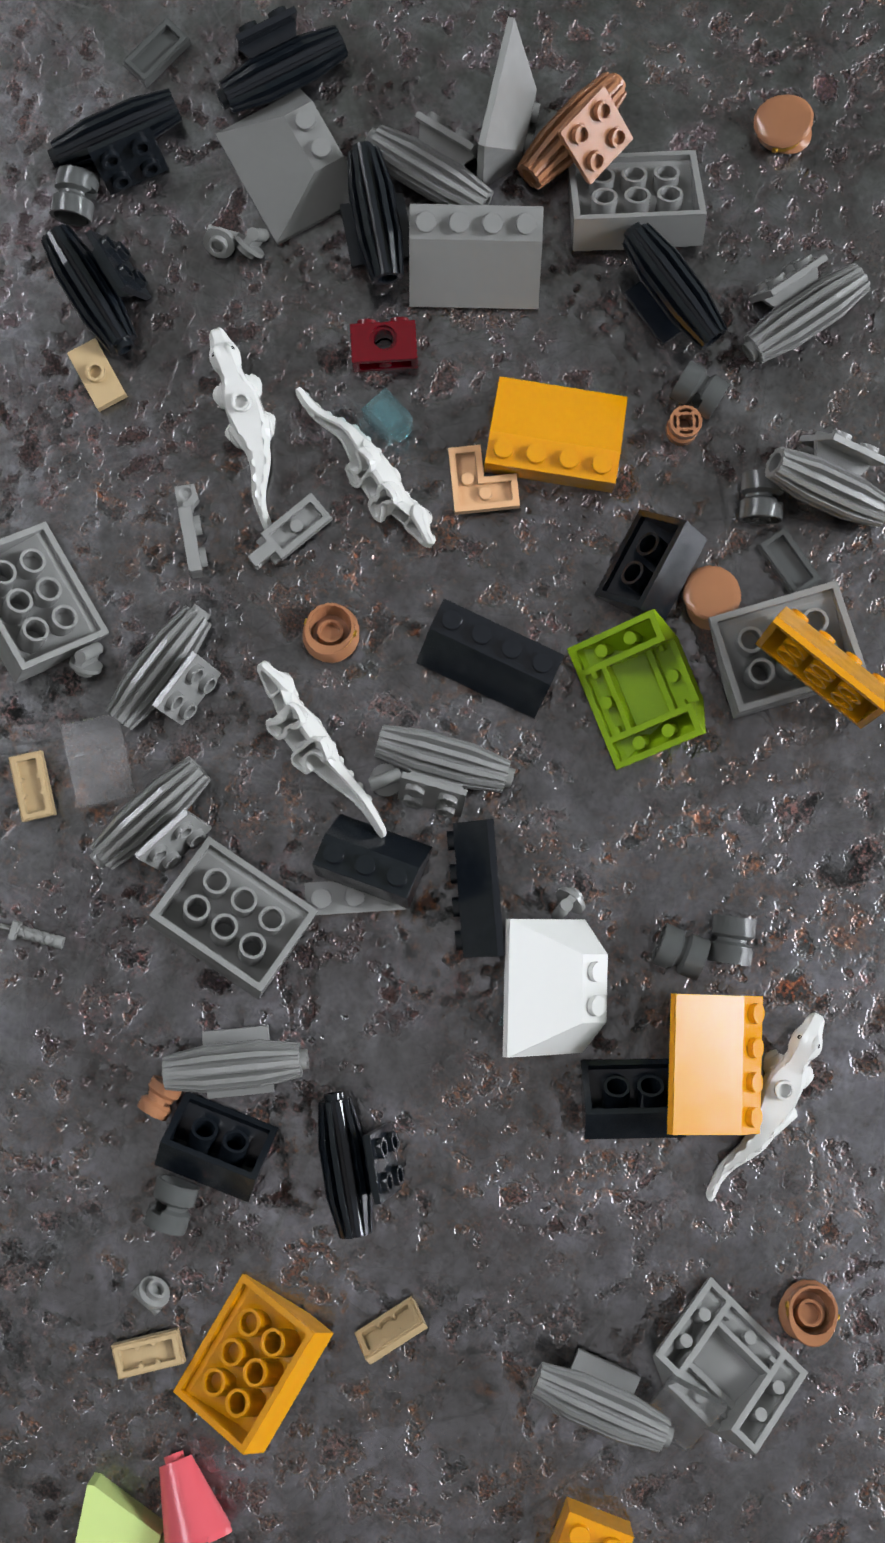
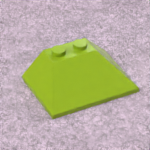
(639, 688)

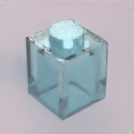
(388, 417)

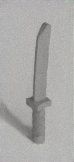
(34, 935)

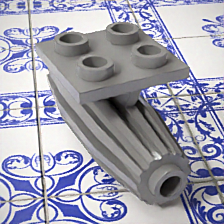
(433, 161)
(801, 305)
(831, 476)
(167, 672)
(440, 768)
(156, 821)
(234, 1063)
(602, 1400)

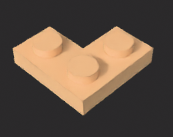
(475, 492)

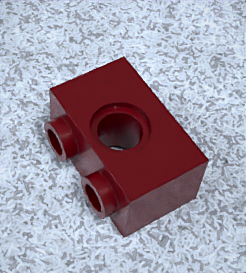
(398, 356)

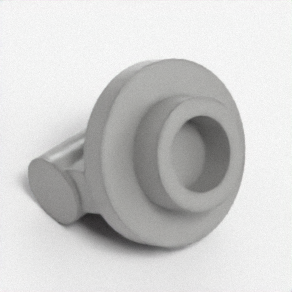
(220, 241)
(250, 244)
(86, 662)
(385, 779)
(570, 900)
(152, 1293)

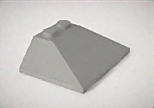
(508, 111)
(288, 165)
(734, 1360)

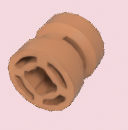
(679, 431)
(158, 1099)

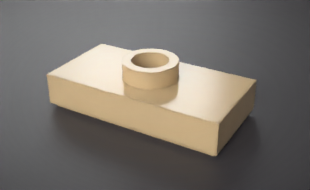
(97, 374)
(32, 786)
(390, 1330)
(148, 1353)

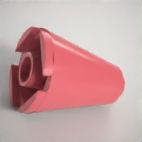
(188, 1503)

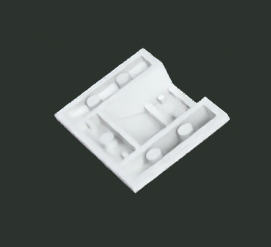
(552, 987)

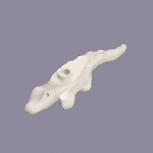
(249, 424)
(374, 474)
(311, 743)
(781, 1090)

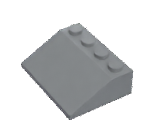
(641, 188)
(475, 256)
(41, 605)
(753, 677)
(232, 917)

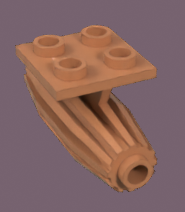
(582, 133)

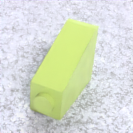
(116, 1516)

